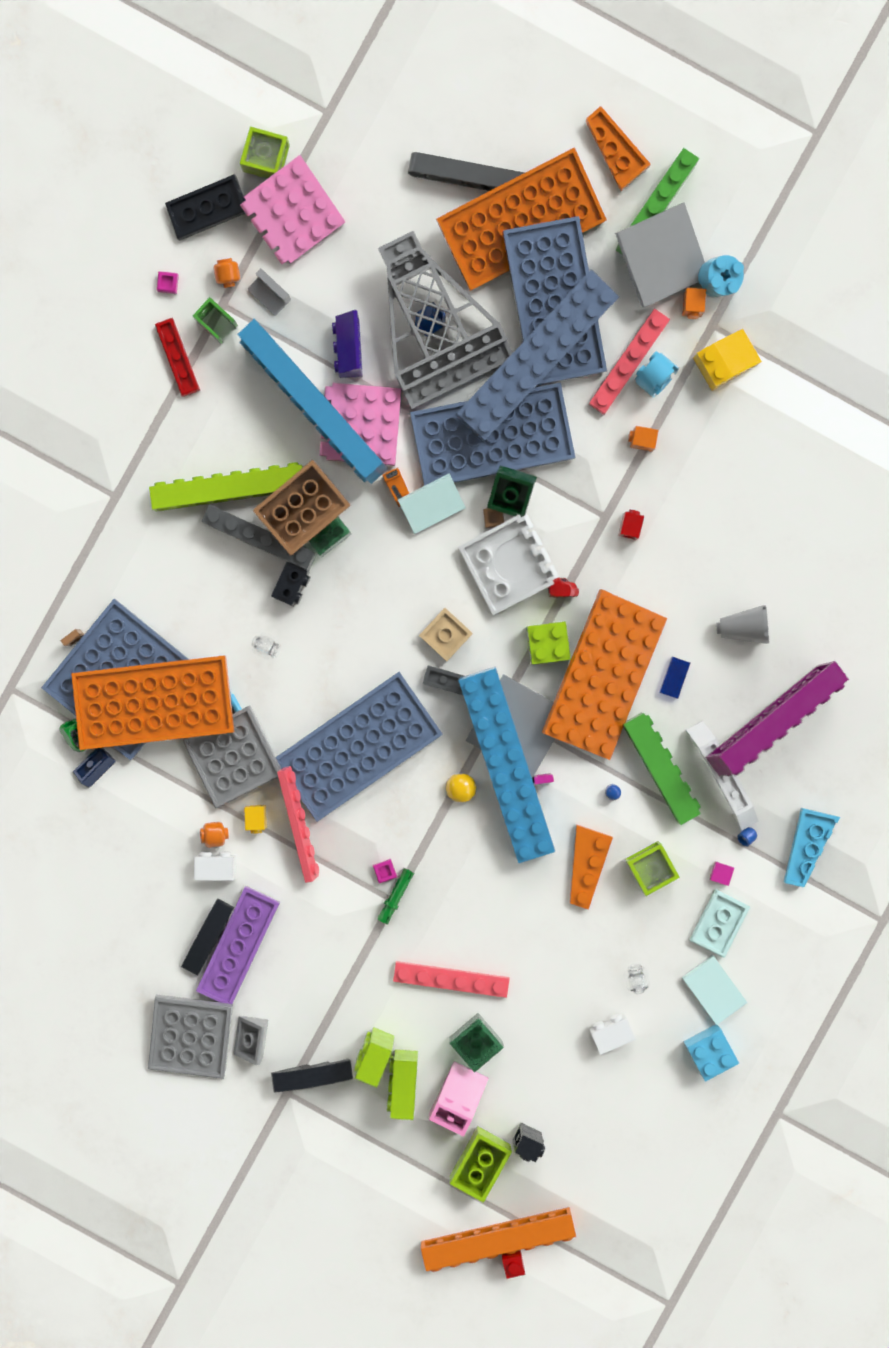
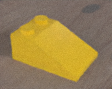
(726, 359)

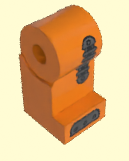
(396, 484)

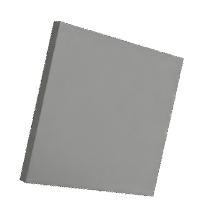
(661, 254)
(529, 716)
(234, 761)
(190, 1036)

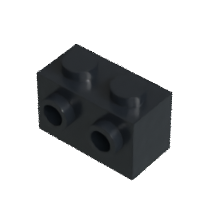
(290, 584)
(528, 1143)

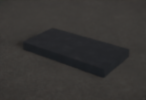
(206, 207)

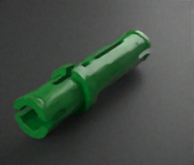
(393, 900)

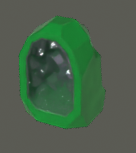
(70, 734)

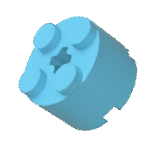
(721, 276)
(656, 374)

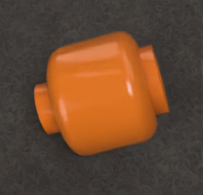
(226, 272)
(213, 834)

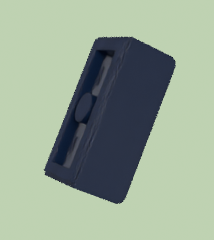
(94, 767)

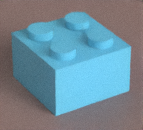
(711, 1052)

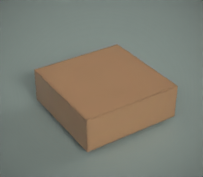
(492, 518)
(72, 637)

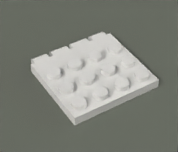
(508, 563)

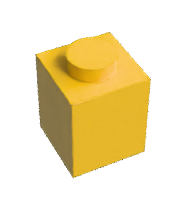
(255, 818)

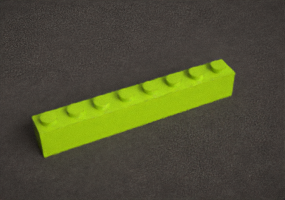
(220, 488)

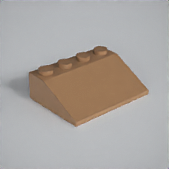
(301, 507)

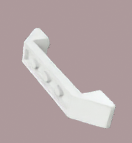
(730, 785)

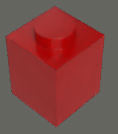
(631, 524)
(513, 1264)

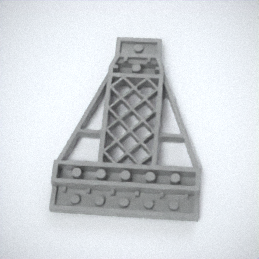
(455, 363)

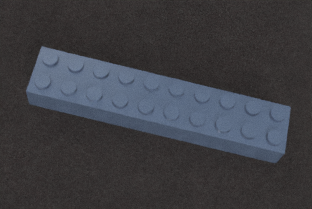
(537, 355)

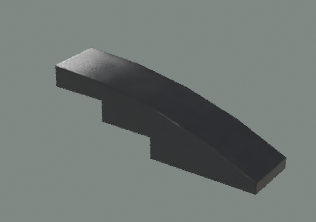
(207, 936)
(311, 1075)

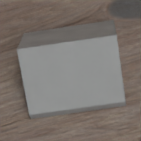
(251, 1039)

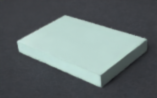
(431, 503)
(719, 923)
(714, 990)

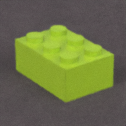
(374, 1056)
(402, 1084)
(480, 1164)

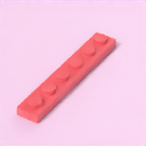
(629, 361)
(297, 821)
(451, 979)

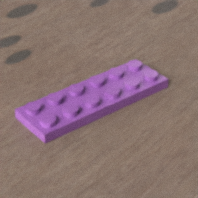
(238, 946)

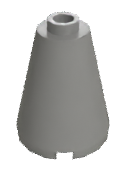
(746, 625)

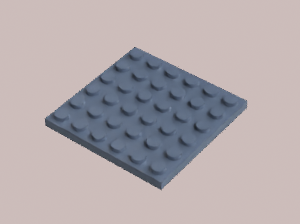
(111, 642)

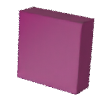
(167, 282)
(543, 778)
(385, 871)
(722, 873)

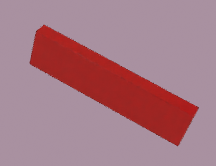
(177, 357)

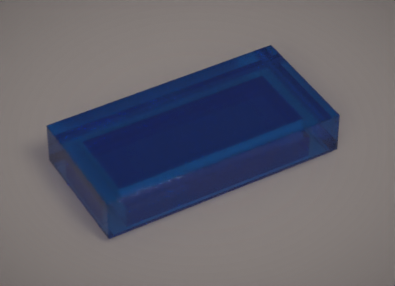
(674, 677)

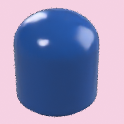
(613, 792)
(750, 836)

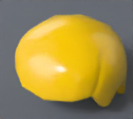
(461, 787)

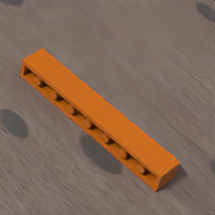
(498, 1239)

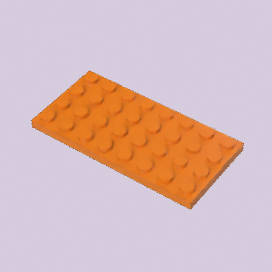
(538, 196)
(604, 674)
(152, 702)

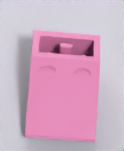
(458, 1099)

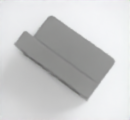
(269, 292)

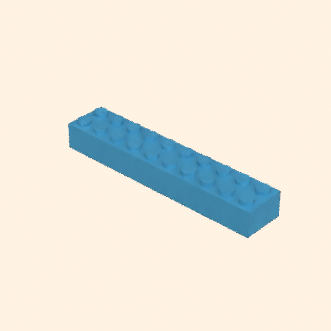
(309, 398)
(506, 764)

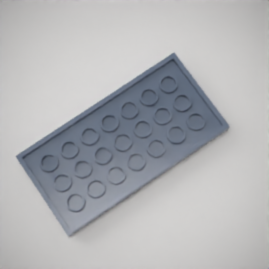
(544, 268)
(528, 438)
(359, 746)

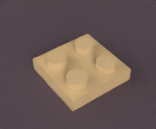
(445, 634)

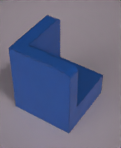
(430, 312)

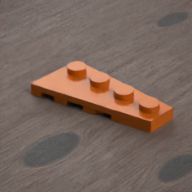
(617, 149)
(589, 857)

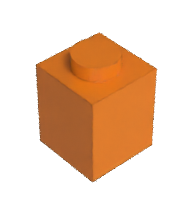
(694, 303)
(643, 438)

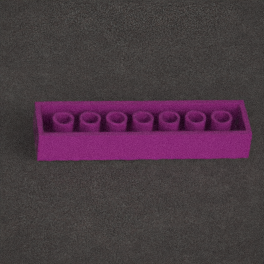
(777, 719)

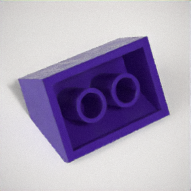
(347, 345)

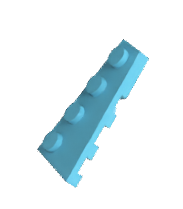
(810, 837)

